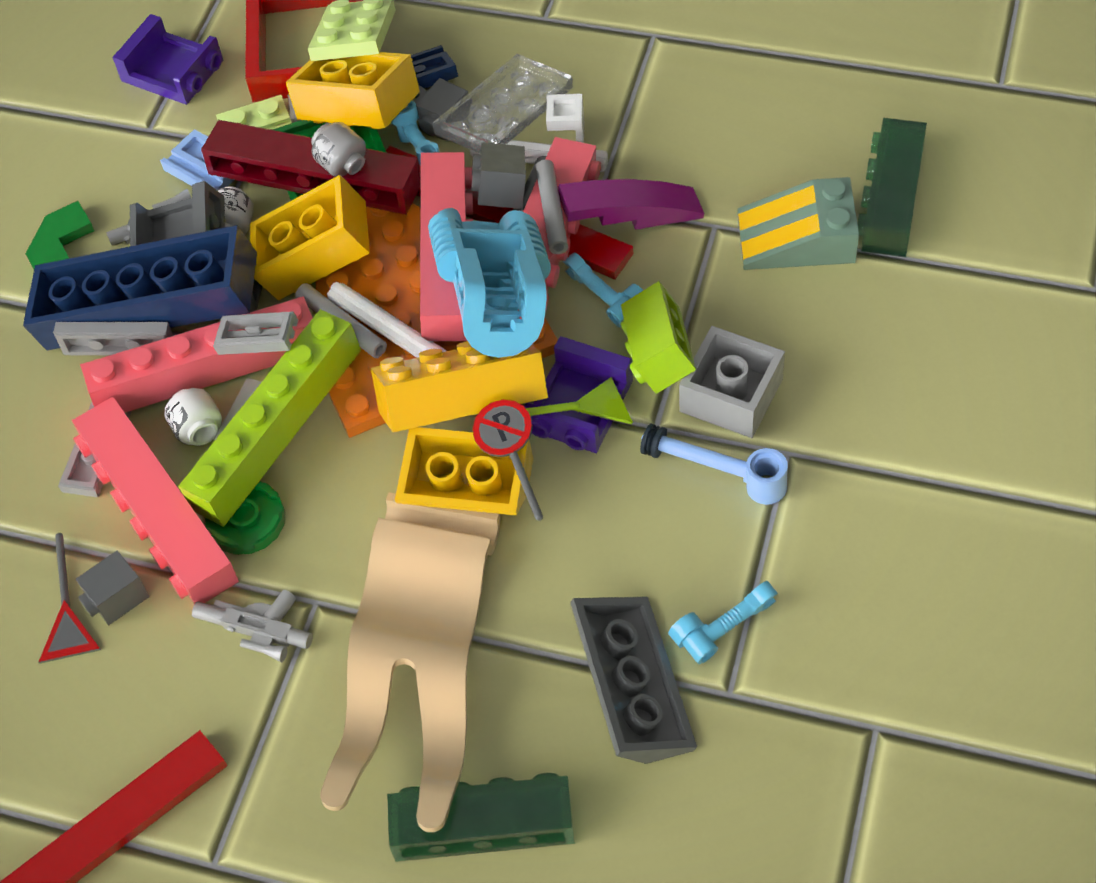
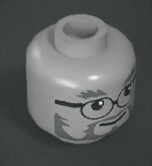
(338, 149)

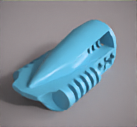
(494, 276)

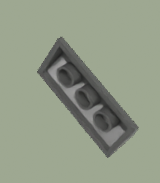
(633, 678)

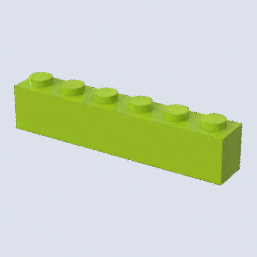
(270, 418)

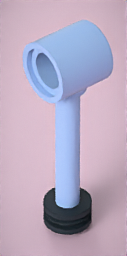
(759, 463)

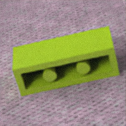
(656, 338)

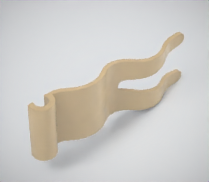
(422, 614)

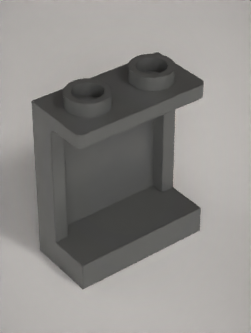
(193, 215)

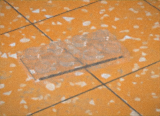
(502, 104)

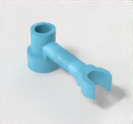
(408, 131)
(581, 272)
(700, 637)

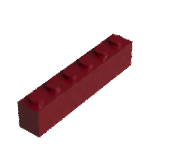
(287, 163)

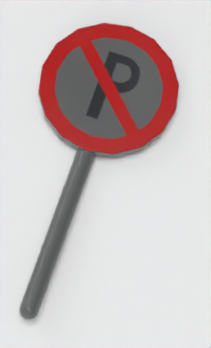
(502, 431)

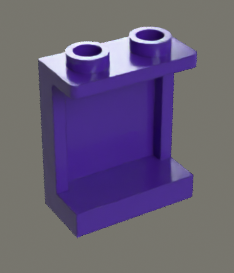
(166, 61)
(574, 374)

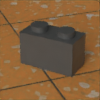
(499, 175)

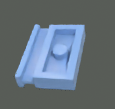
(189, 164)

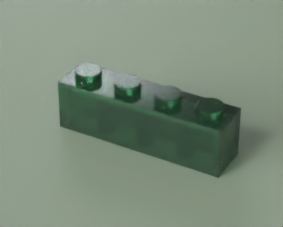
(893, 187)
(485, 819)

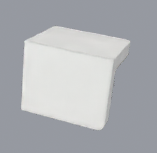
(565, 113)

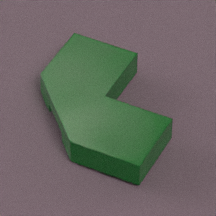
(56, 231)

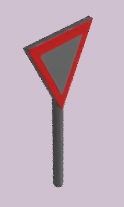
(68, 634)

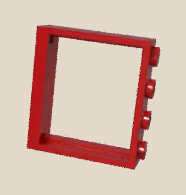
(270, 83)

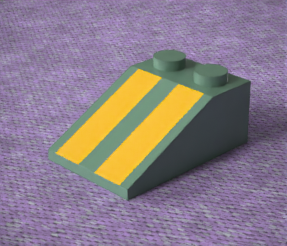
(801, 226)

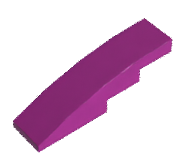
(634, 200)

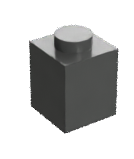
(111, 588)

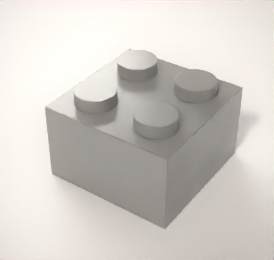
(732, 381)

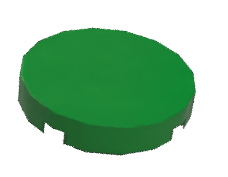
(253, 524)

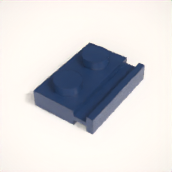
(432, 65)

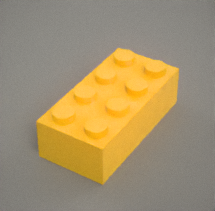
(453, 384)

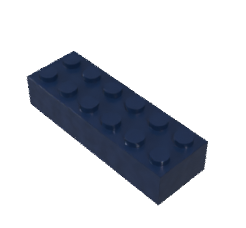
(157, 281)

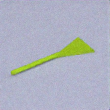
(601, 402)

